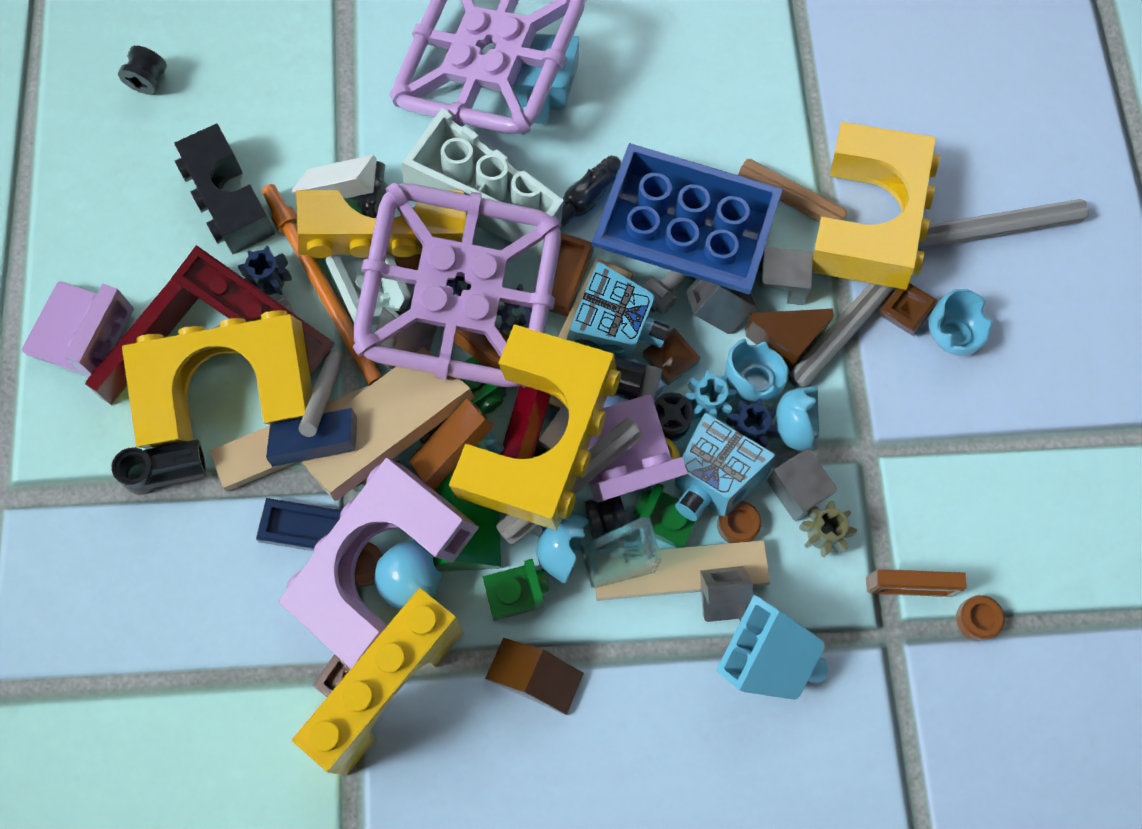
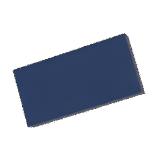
(334, 436)
(295, 524)

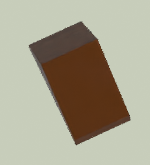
(789, 331)
(535, 675)

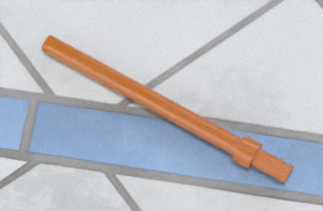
(286, 223)

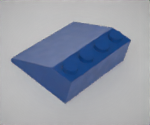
(688, 218)

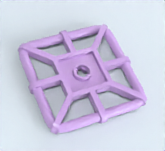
(494, 70)
(443, 261)

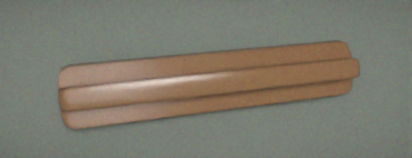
(793, 193)

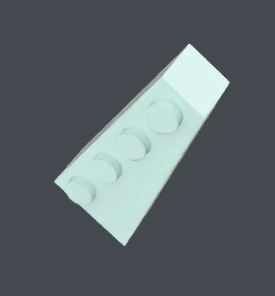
(456, 160)

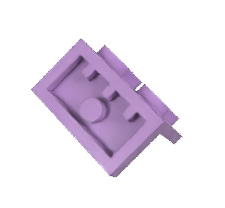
(78, 327)
(643, 463)

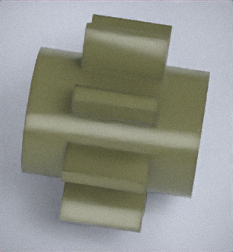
(827, 541)

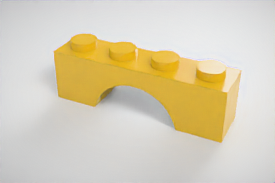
(333, 228)

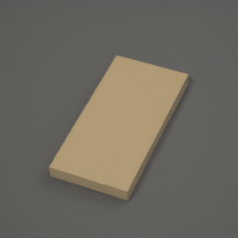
(389, 420)

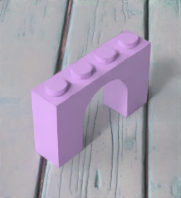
(325, 589)

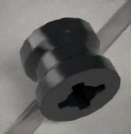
(142, 69)
(675, 408)
(605, 516)

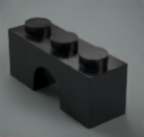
(211, 164)

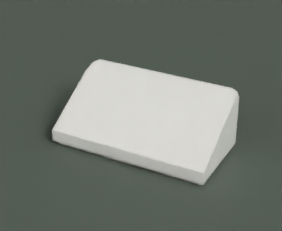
(349, 177)

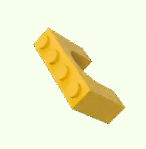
(884, 251)
(162, 369)
(543, 485)
(341, 726)

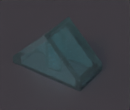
(622, 554)

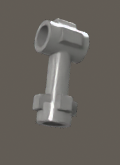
(663, 291)

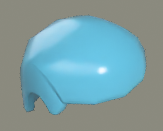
(960, 322)
(755, 371)
(799, 418)
(556, 547)
(404, 571)

